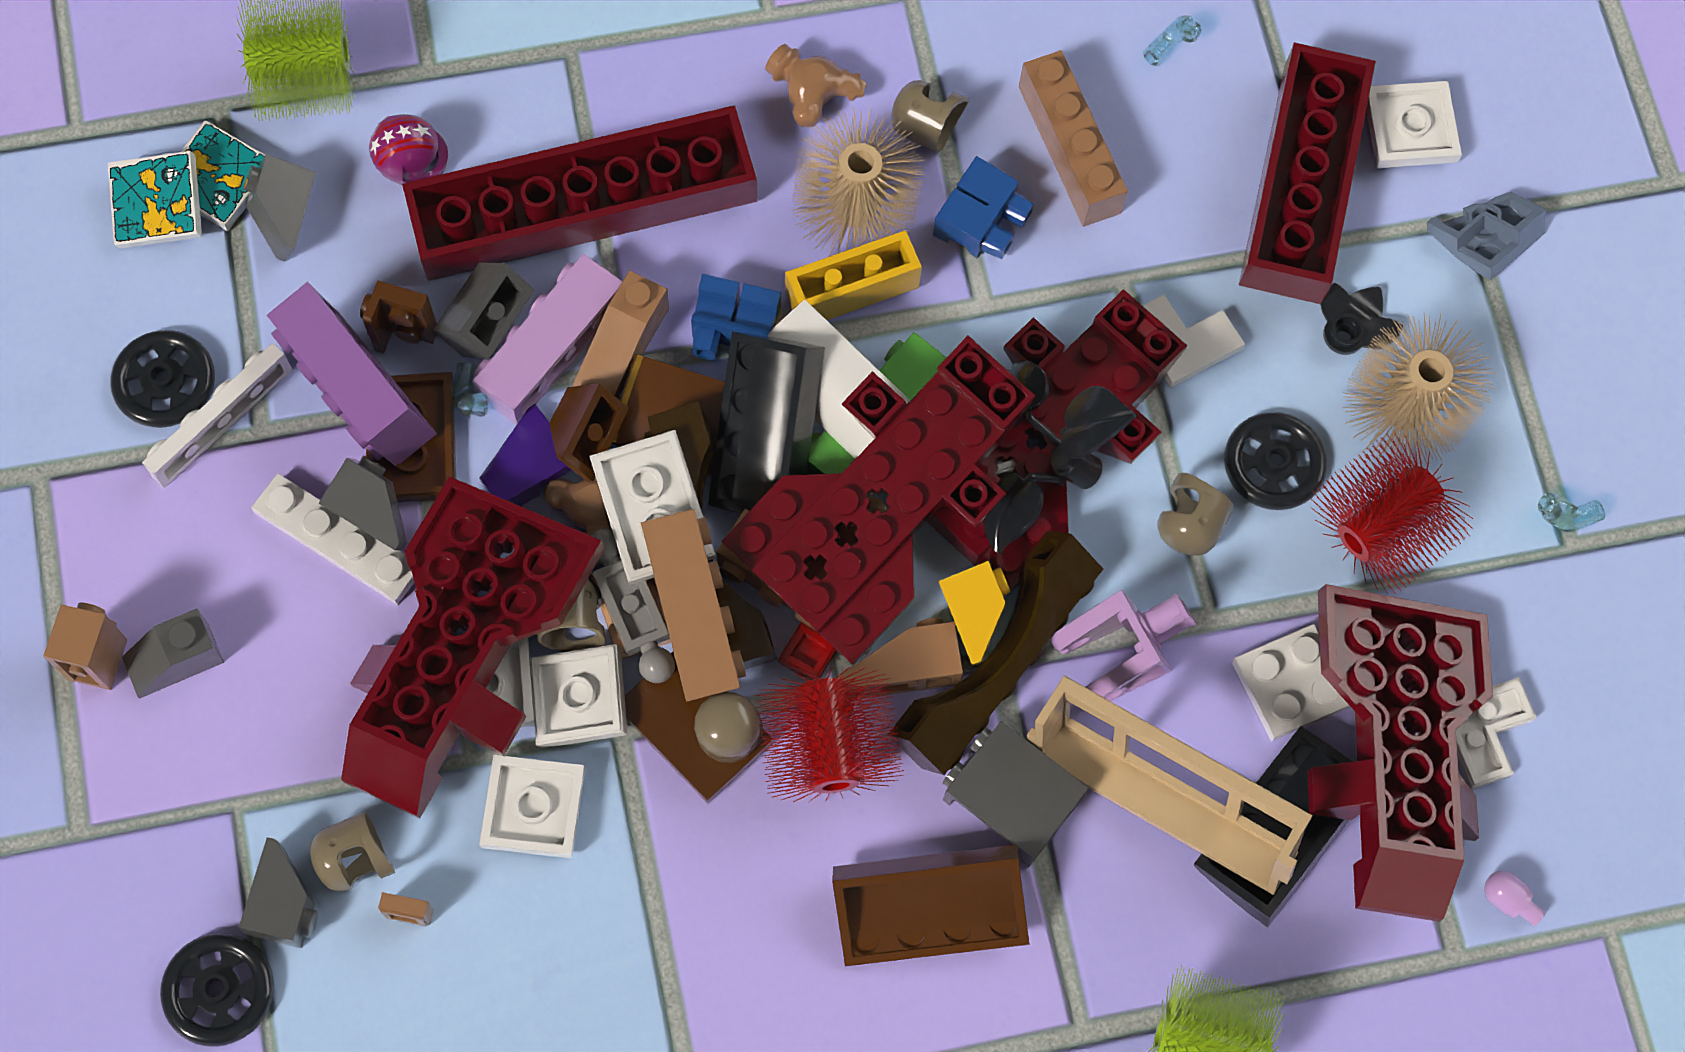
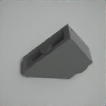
(278, 201)
(366, 501)
(172, 653)
(278, 900)

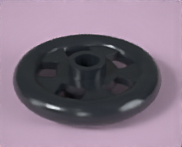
(164, 344)
(1270, 494)
(187, 964)

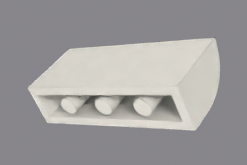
(840, 375)

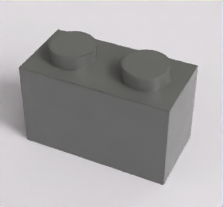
(483, 310)

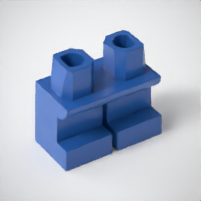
(977, 208)
(717, 308)

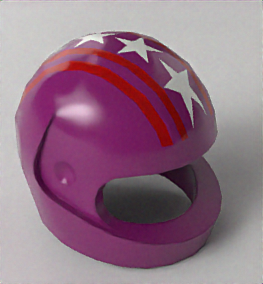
(405, 147)

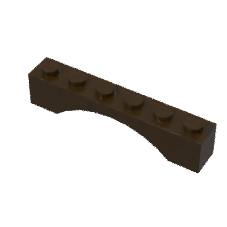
(1051, 584)
(750, 625)

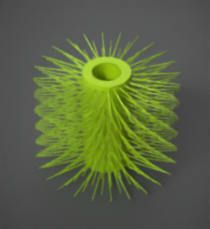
(295, 53)
(1204, 1034)

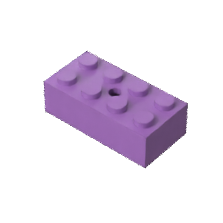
(349, 376)

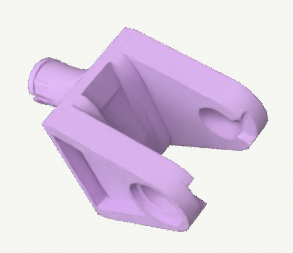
(1150, 628)

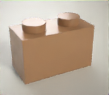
(85, 645)

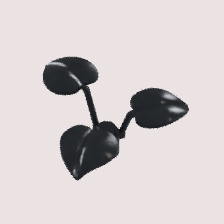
(1090, 423)

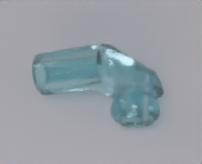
(464, 392)

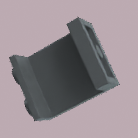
(1014, 790)

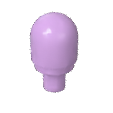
(1512, 897)

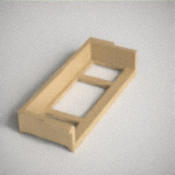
(1163, 799)

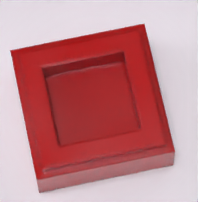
(807, 653)

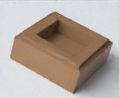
(405, 909)

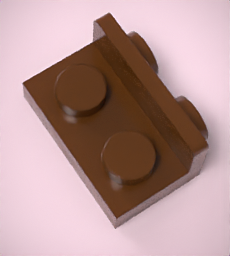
(397, 311)

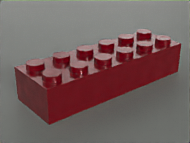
(1307, 173)

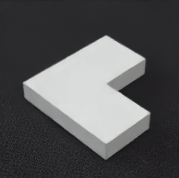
(1207, 340)
(1478, 746)

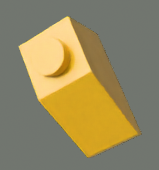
(976, 606)

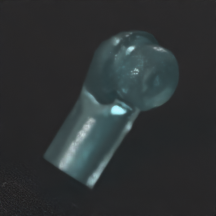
(1180, 29)
(1566, 515)

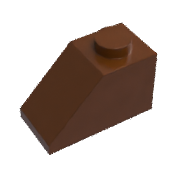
(585, 426)

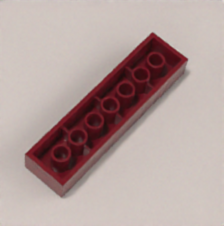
(581, 192)

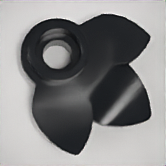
(1358, 316)

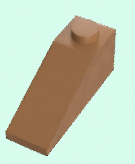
(623, 332)
(914, 660)

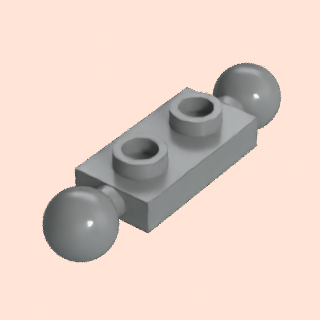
(633, 613)

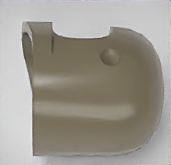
(927, 119)
(1194, 524)
(581, 615)
(728, 727)
(347, 839)

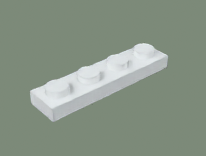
(228, 405)
(334, 538)

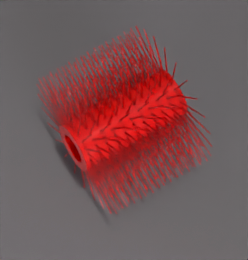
(1391, 513)
(828, 735)

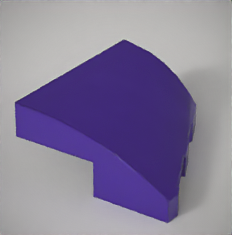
(524, 461)

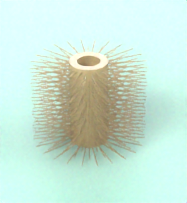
(856, 183)
(1418, 389)

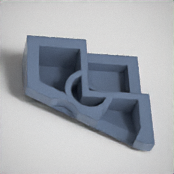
(1491, 233)

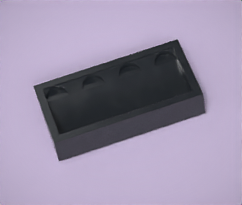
(764, 417)
(1289, 780)

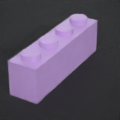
(548, 339)

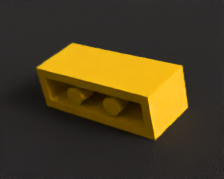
(856, 277)

